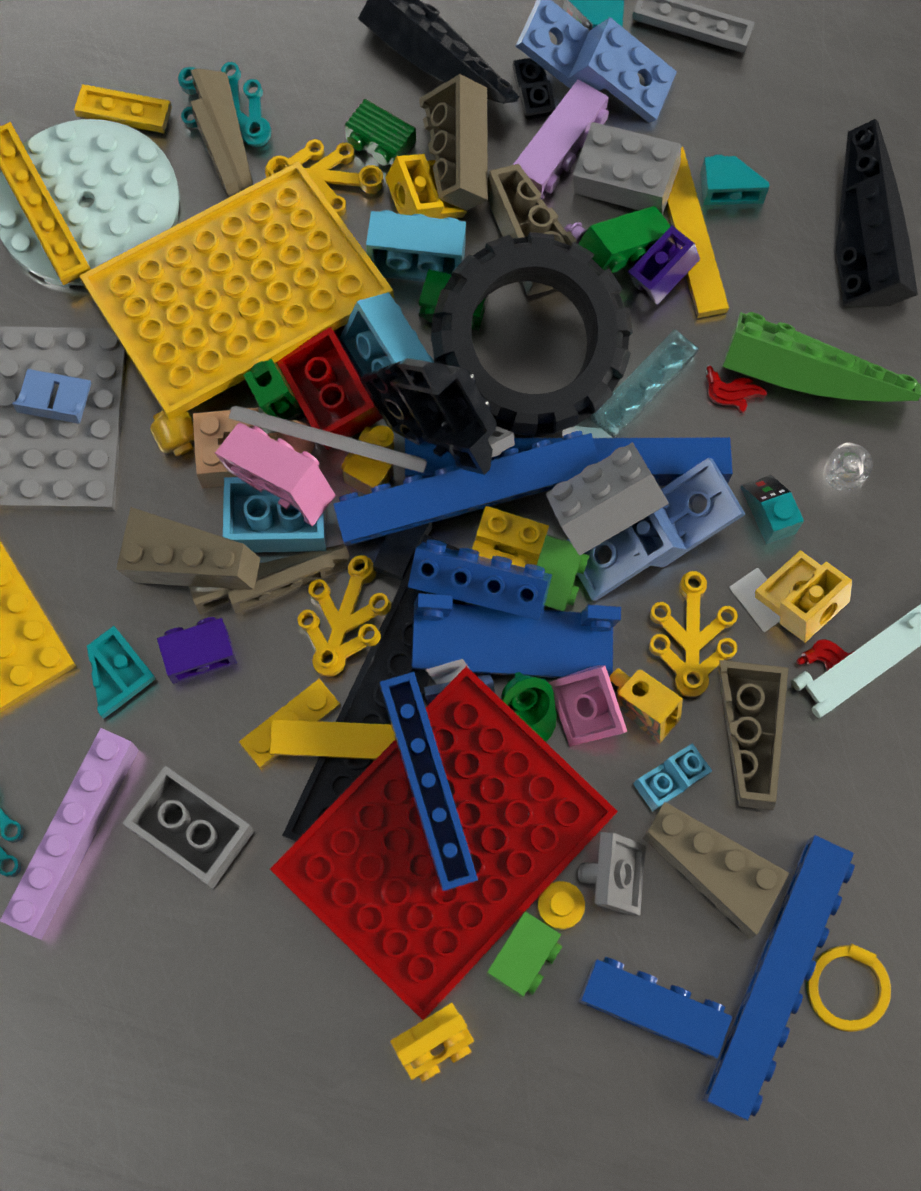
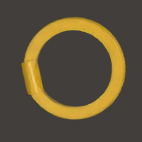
(866, 958)

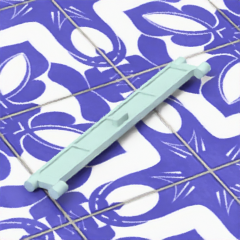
(863, 664)

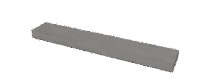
(328, 438)

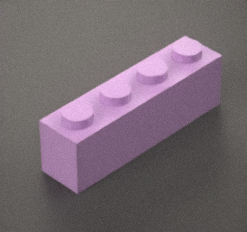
(562, 136)

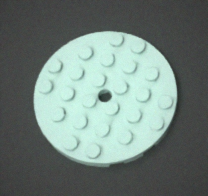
(102, 161)

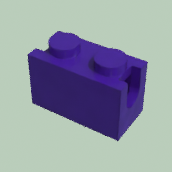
(664, 264)
(196, 649)

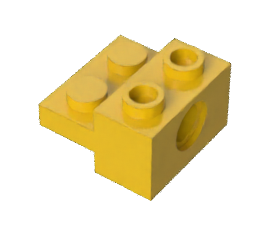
(415, 188)
(509, 537)
(805, 594)
(415, 1044)

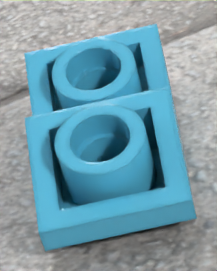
(672, 777)

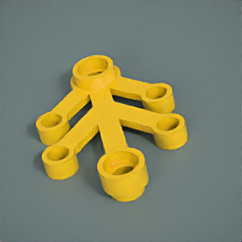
(322, 174)
(344, 619)
(692, 639)

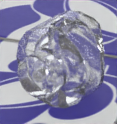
(848, 467)

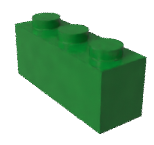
(624, 238)

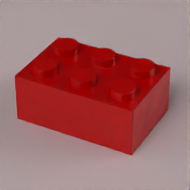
(329, 386)

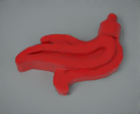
(732, 393)
(825, 652)

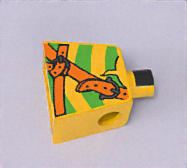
(647, 702)

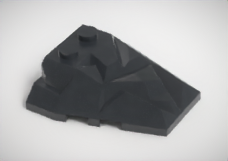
(437, 407)

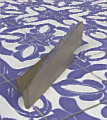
(220, 129)
(275, 580)

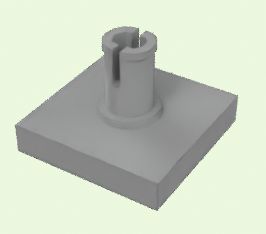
(617, 873)

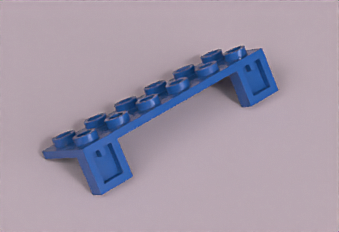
(510, 643)

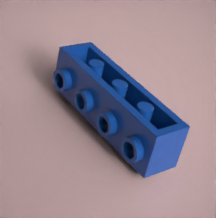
(480, 580)
(655, 1008)

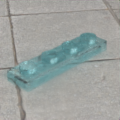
(645, 384)

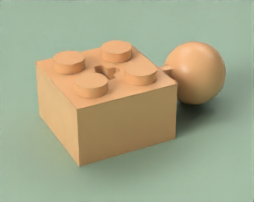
(209, 434)

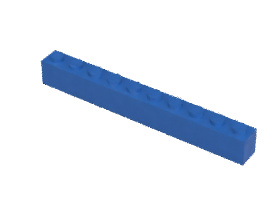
(663, 456)

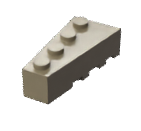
(458, 140)
(521, 210)
(181, 555)
(754, 723)
(721, 869)

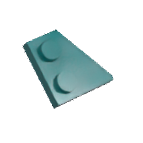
(116, 671)

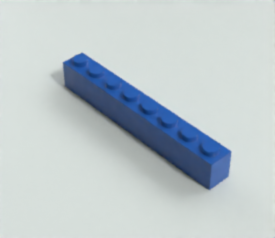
(463, 491)
(778, 979)

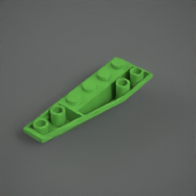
(809, 365)

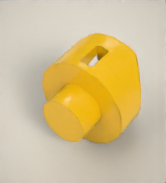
(561, 905)

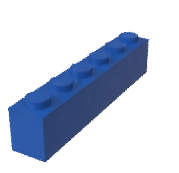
(428, 781)

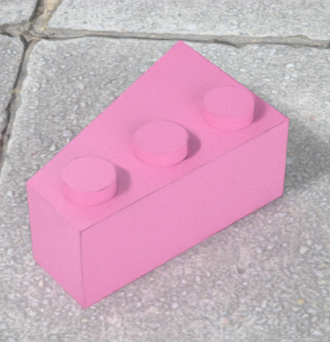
(277, 469)

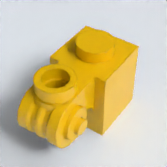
(366, 472)

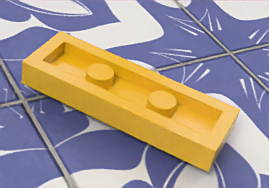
(123, 108)
(312, 704)

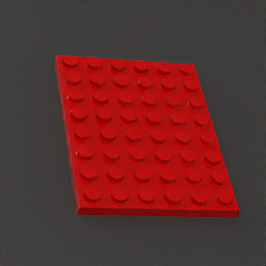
(370, 864)

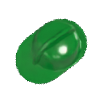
(533, 702)

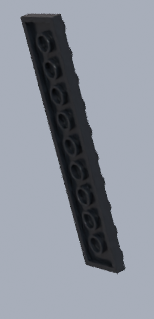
(364, 705)

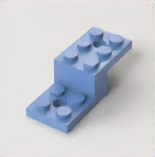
(599, 57)
(667, 532)

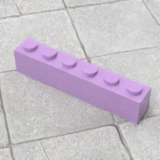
(70, 834)

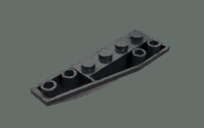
(432, 44)
(872, 227)

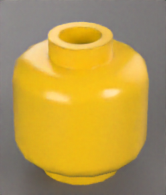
(173, 434)

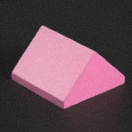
(587, 706)

